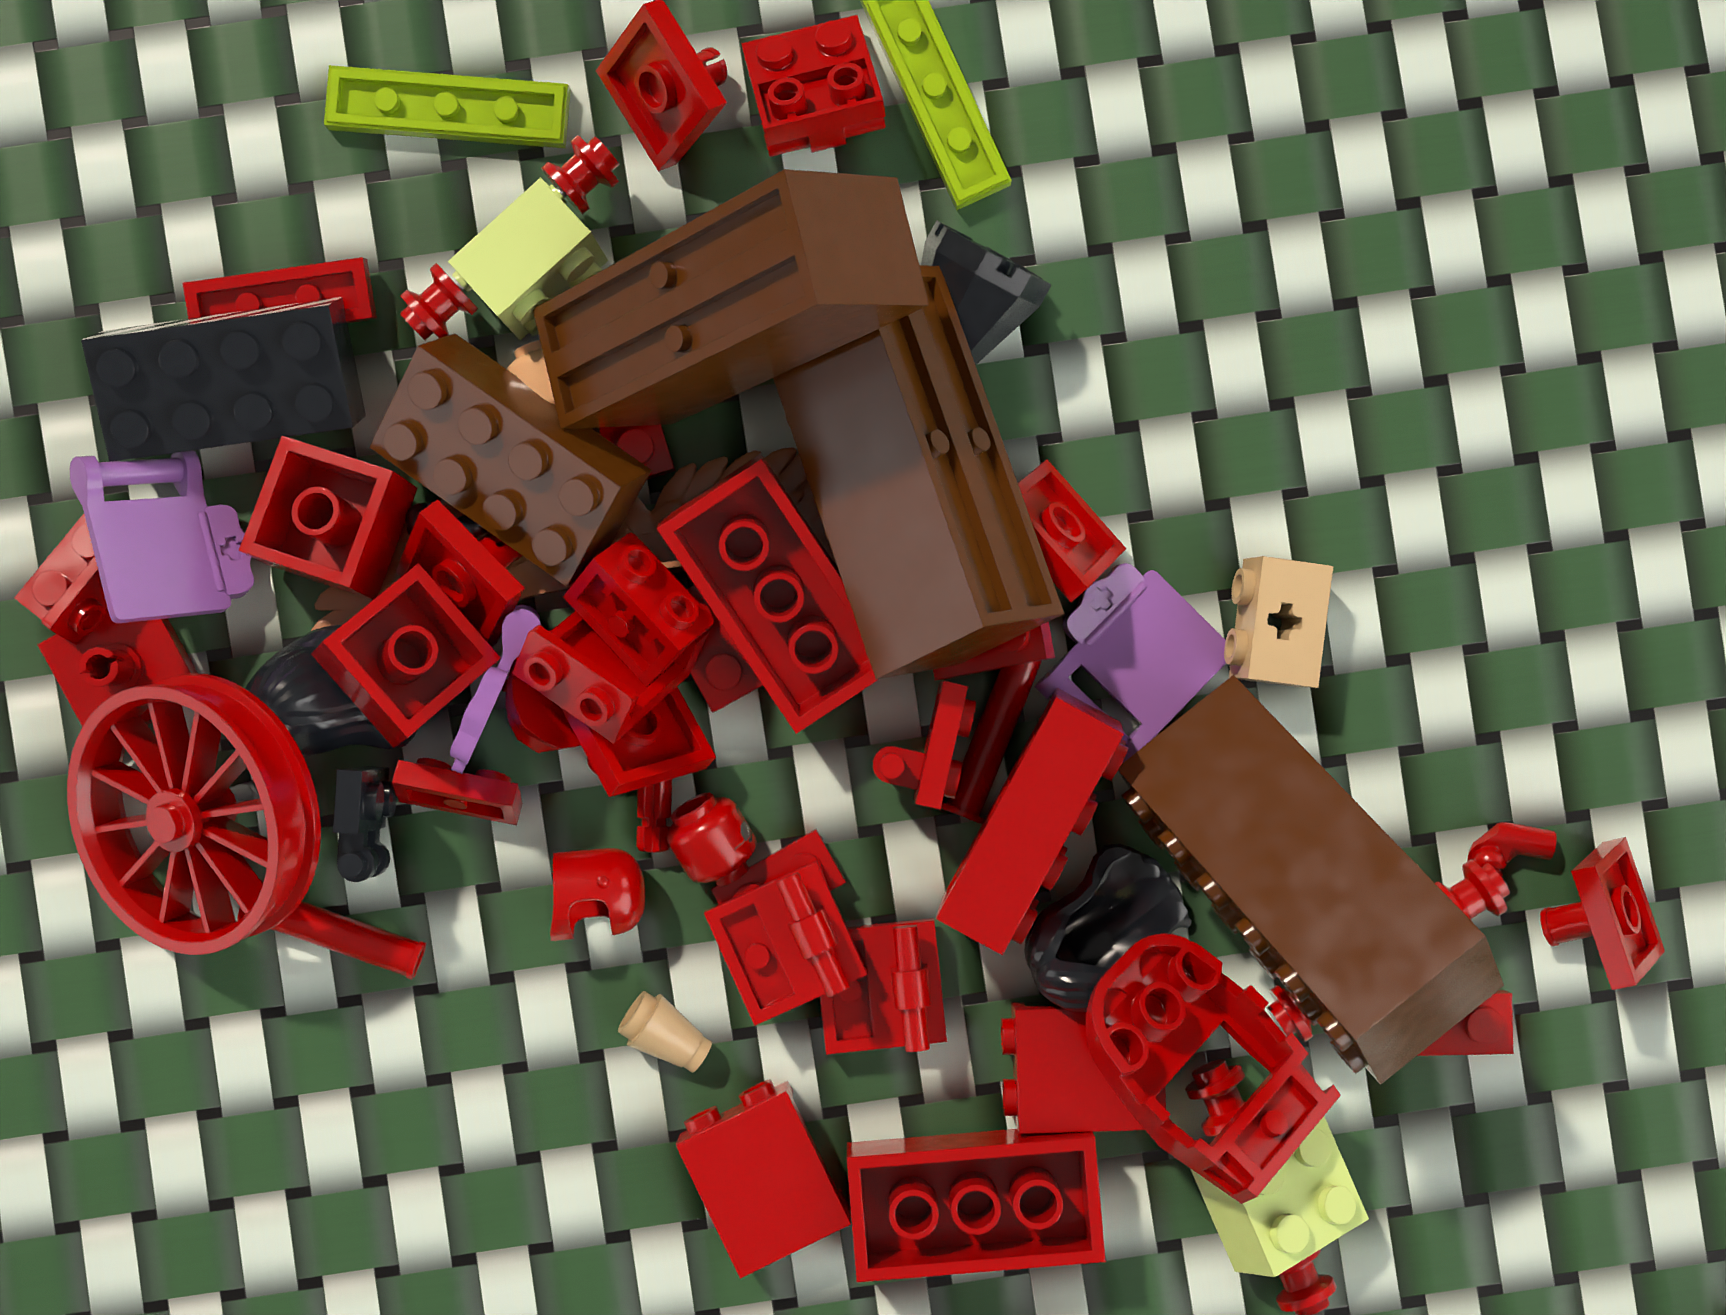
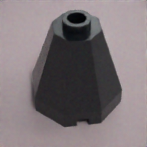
(985, 287)

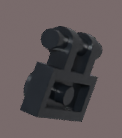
(361, 808)

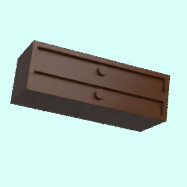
(731, 300)
(918, 492)
(1309, 882)

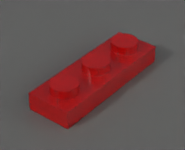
(286, 286)

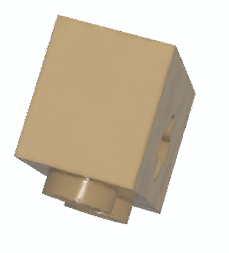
(1288, 591)

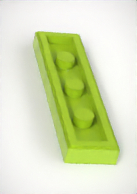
(938, 98)
(447, 106)

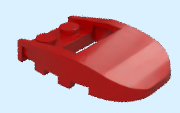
(1152, 1019)

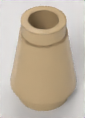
(663, 1032)

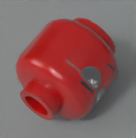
(711, 839)

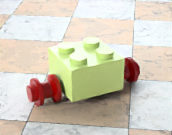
(524, 253)
(1293, 1216)

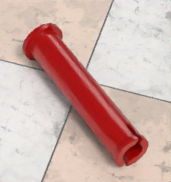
(991, 739)
(353, 938)

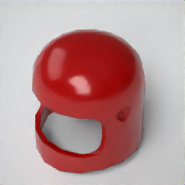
(596, 885)

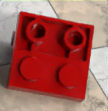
(814, 86)
(934, 771)
(786, 943)
(897, 999)

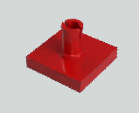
(663, 84)
(1068, 531)
(464, 568)
(115, 660)
(654, 750)
(1612, 912)

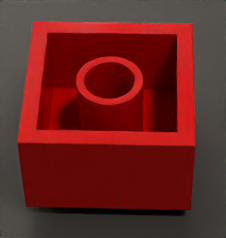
(328, 518)
(405, 655)

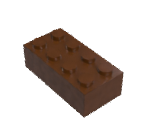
(505, 461)

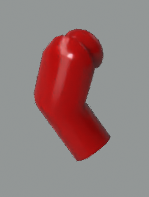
(1508, 840)

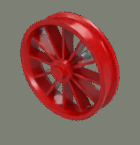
(193, 812)

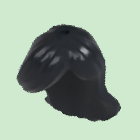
(311, 701)
(1093, 926)

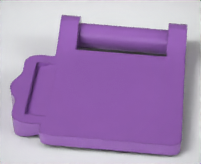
(161, 552)
(514, 633)
(1140, 647)

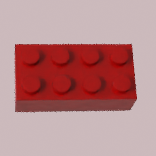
(772, 591)
(1030, 821)
(974, 1203)

